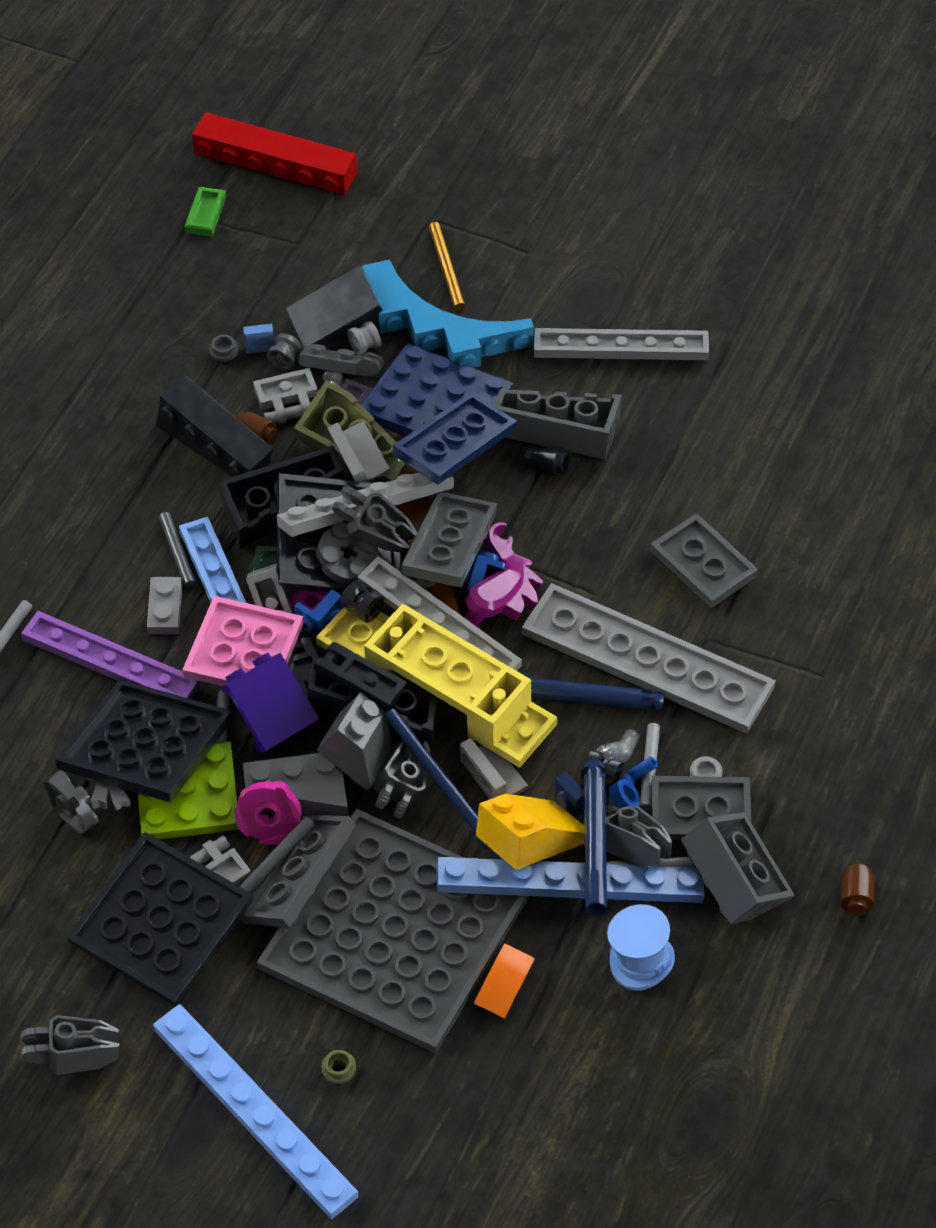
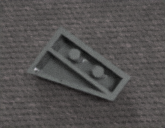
(310, 777)

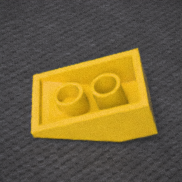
(527, 829)

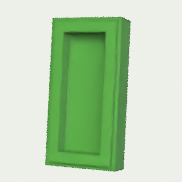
(205, 211)

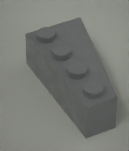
(575, 423)

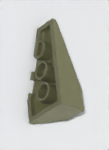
(338, 405)

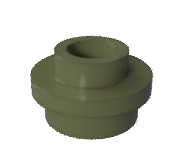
(337, 1058)

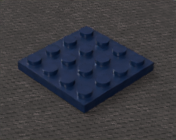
(423, 386)

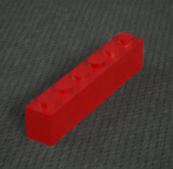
(275, 153)

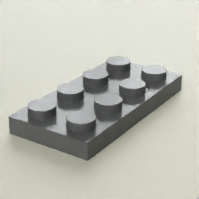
(449, 539)
(295, 878)

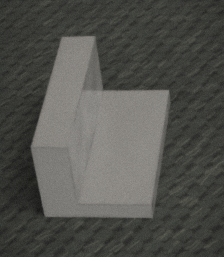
(359, 452)
(491, 771)

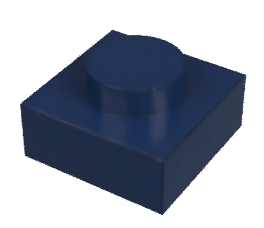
(569, 794)

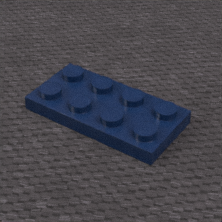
(454, 437)

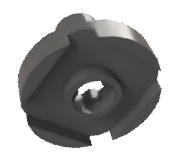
(332, 559)
(71, 802)

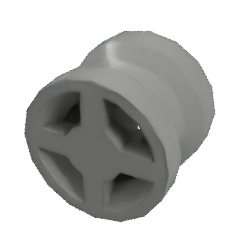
(364, 338)

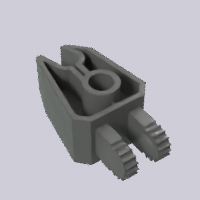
(375, 520)
(401, 779)
(636, 836)
(71, 1044)

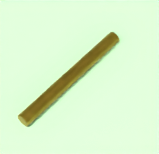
(447, 267)

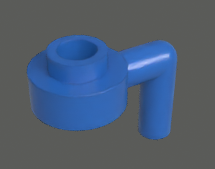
(623, 792)

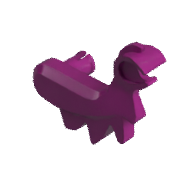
(507, 589)

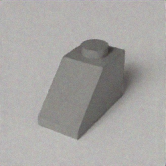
(267, 591)

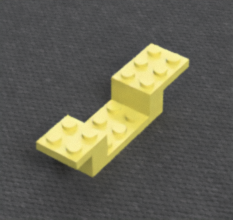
(454, 671)

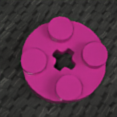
(272, 796)

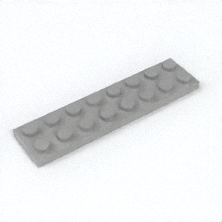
(649, 658)

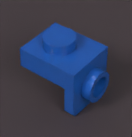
(478, 569)
(322, 614)

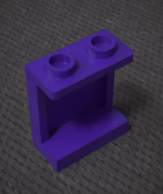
(269, 701)

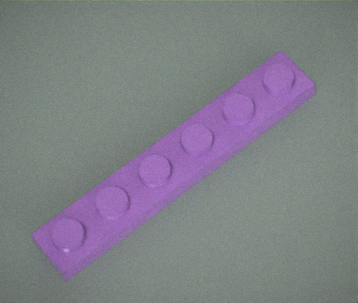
(105, 656)

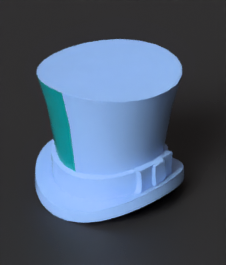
(640, 947)

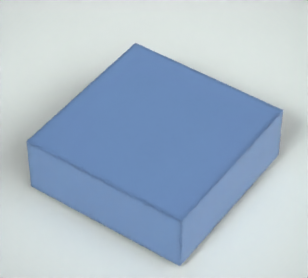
(258, 338)

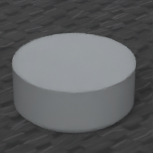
(706, 767)

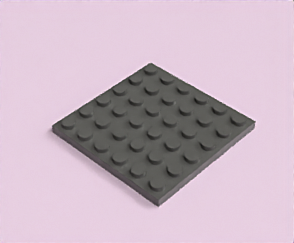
(387, 940)

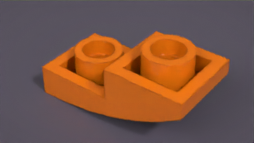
(504, 981)

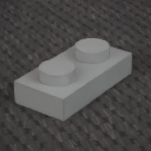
(164, 605)

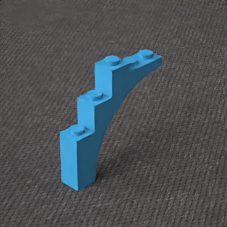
(433, 328)

